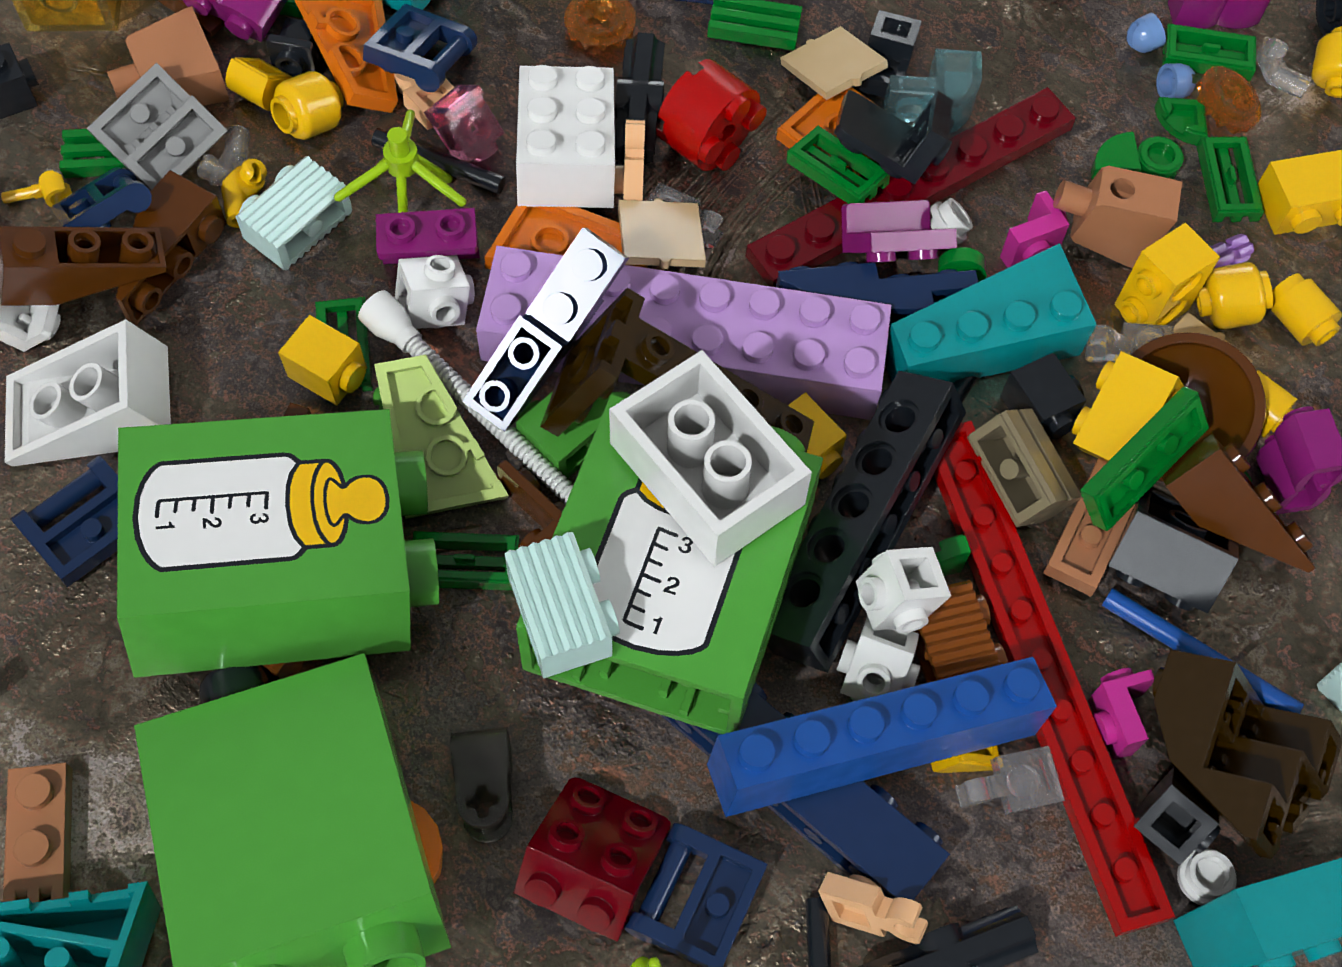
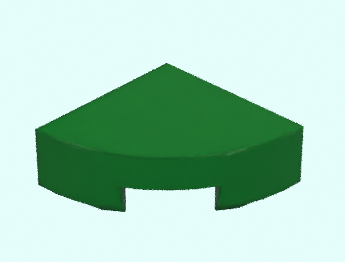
(1182, 118)
(1117, 152)
(953, 554)

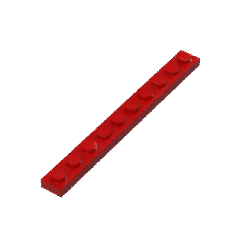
(1026, 629)

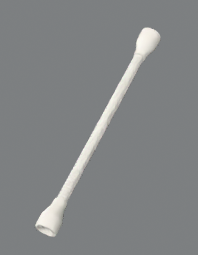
(390, 322)

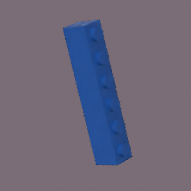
(878, 735)

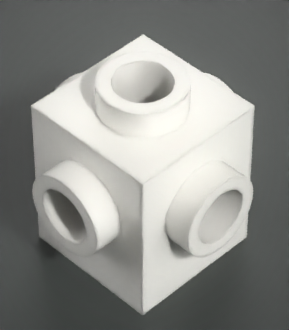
(434, 291)
(902, 589)
(878, 663)

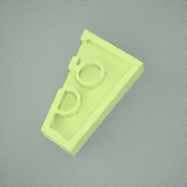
(429, 421)

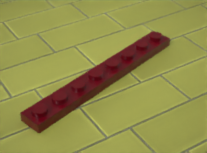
(971, 156)

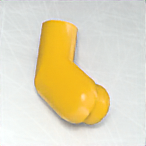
(240, 185)

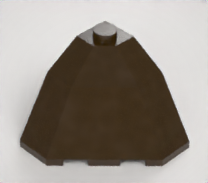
(1238, 754)

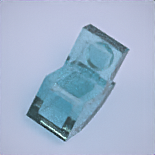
(952, 73)

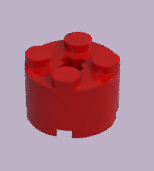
(710, 116)

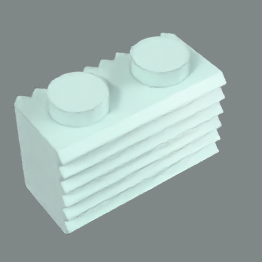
(293, 212)
(560, 603)

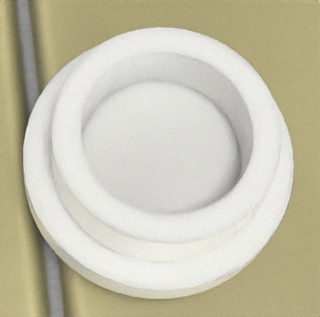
(951, 215)
(1206, 876)

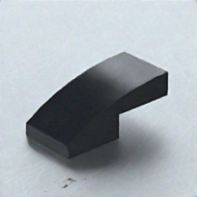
(895, 40)

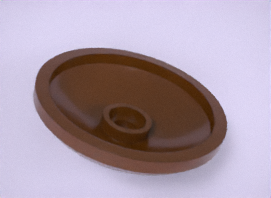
(1222, 377)

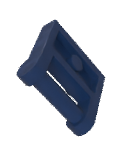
(409, 36)
(103, 200)
(83, 536)
(715, 903)

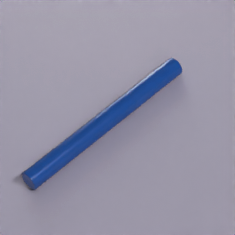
(1182, 641)

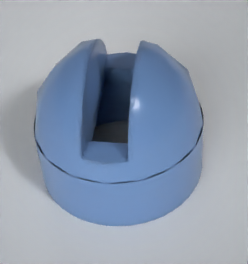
(1146, 34)
(1175, 80)

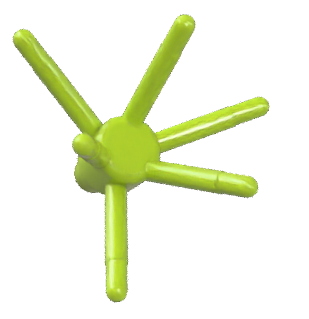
(403, 161)

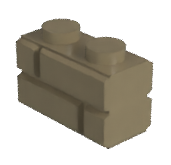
(1024, 467)

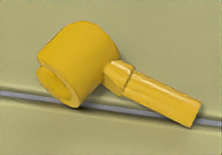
(50, 186)

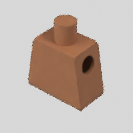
(181, 51)
(1120, 211)

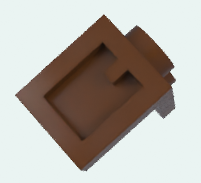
(527, 494)

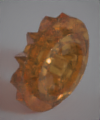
(580, 26)
(1224, 84)

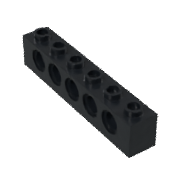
(864, 515)

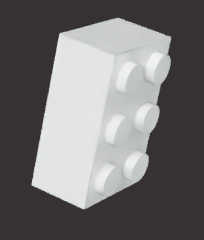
(565, 137)
(708, 457)

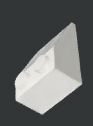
(84, 393)

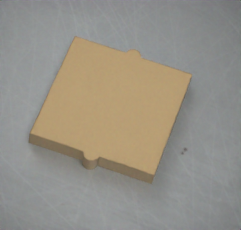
(834, 62)
(661, 233)

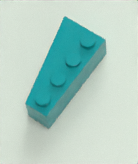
(996, 323)
(1269, 921)

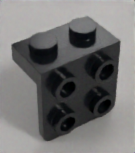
(896, 146)

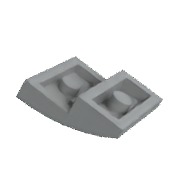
(157, 128)

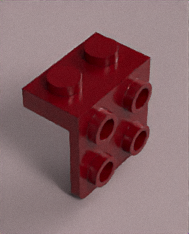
(591, 857)

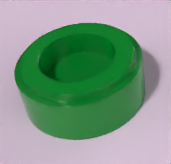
(1160, 157)
(964, 260)

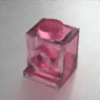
(453, 121)

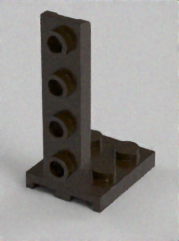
(631, 346)

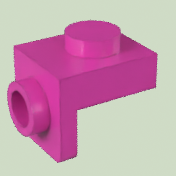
(1043, 230)
(1116, 712)

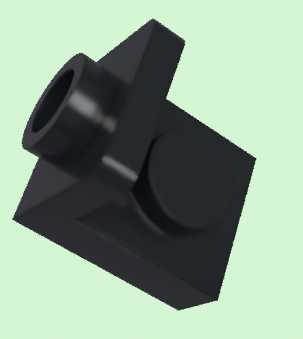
(294, 49)

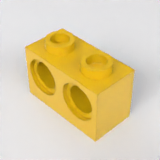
(1166, 278)

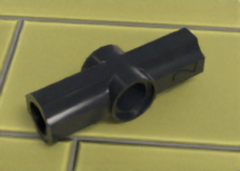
(640, 91)
(987, 942)

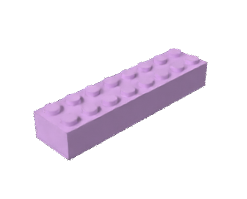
(762, 333)

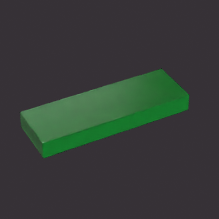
(1144, 459)

